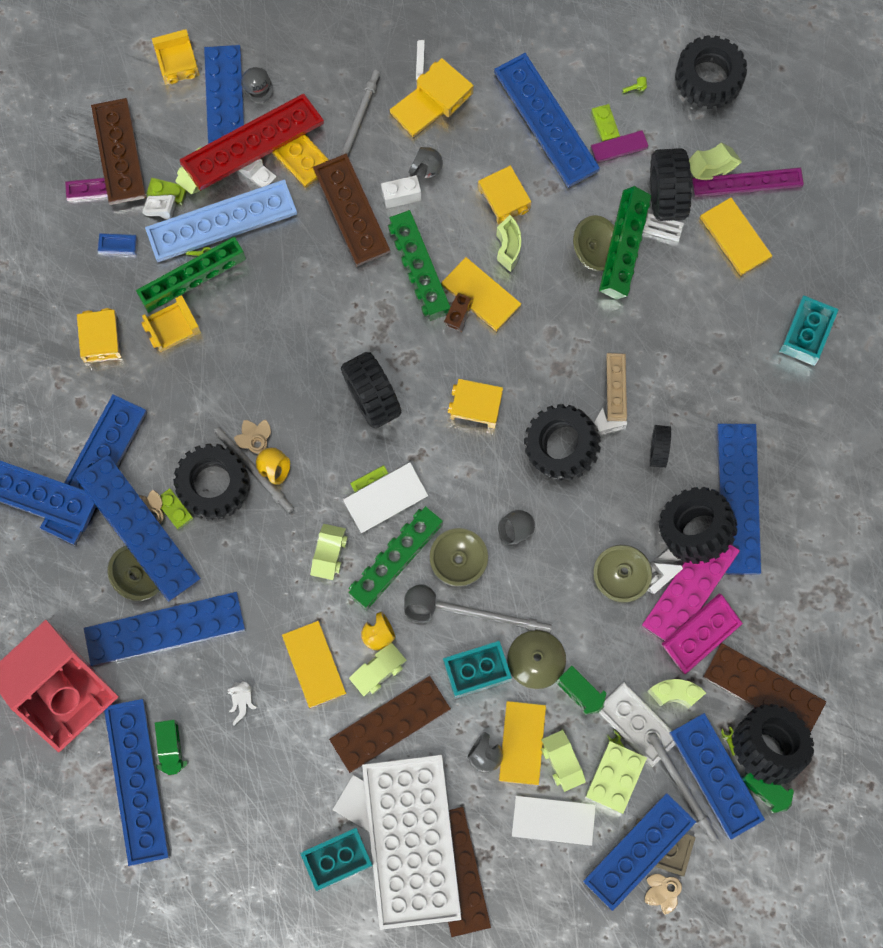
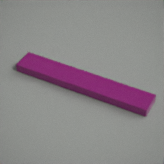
(748, 182)

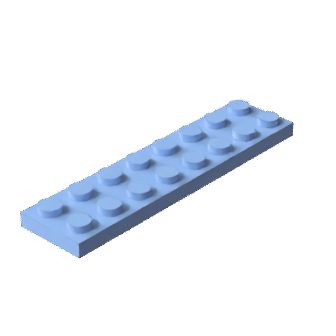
(221, 220)

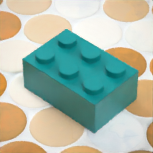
(809, 330)
(477, 669)
(336, 859)

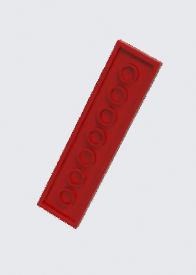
(251, 142)

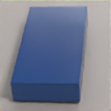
(117, 244)

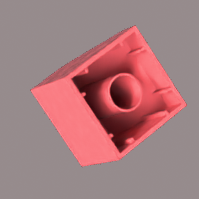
(53, 686)

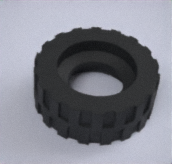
(660, 446)

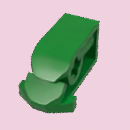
(581, 691)
(169, 747)
(772, 795)

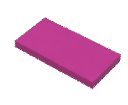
(702, 633)

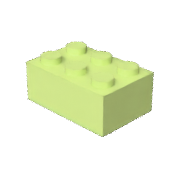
(616, 777)

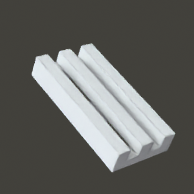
(420, 58)
(679, 225)

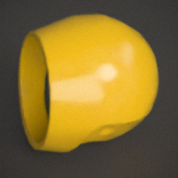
(268, 461)
(379, 635)

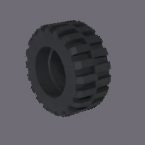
(714, 51)
(670, 184)
(371, 389)
(548, 423)
(200, 460)
(706, 544)
(786, 730)

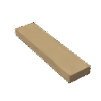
(616, 387)

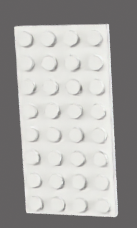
(411, 842)

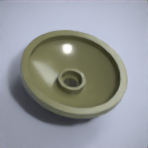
(593, 232)
(456, 544)
(120, 567)
(616, 583)
(535, 673)

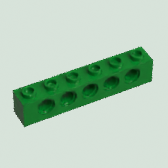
(405, 222)
(625, 243)
(191, 274)
(421, 517)

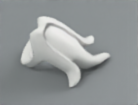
(240, 696)

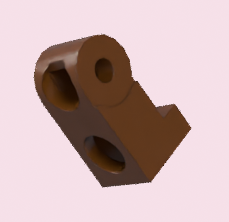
(458, 312)

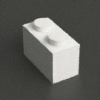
(401, 191)

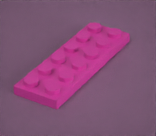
(687, 594)

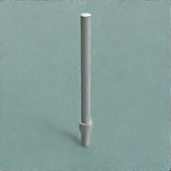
(370, 89)
(278, 496)
(531, 624)
(704, 821)

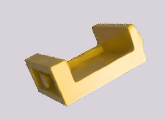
(175, 57)
(445, 86)
(505, 194)
(171, 325)
(98, 335)
(476, 402)

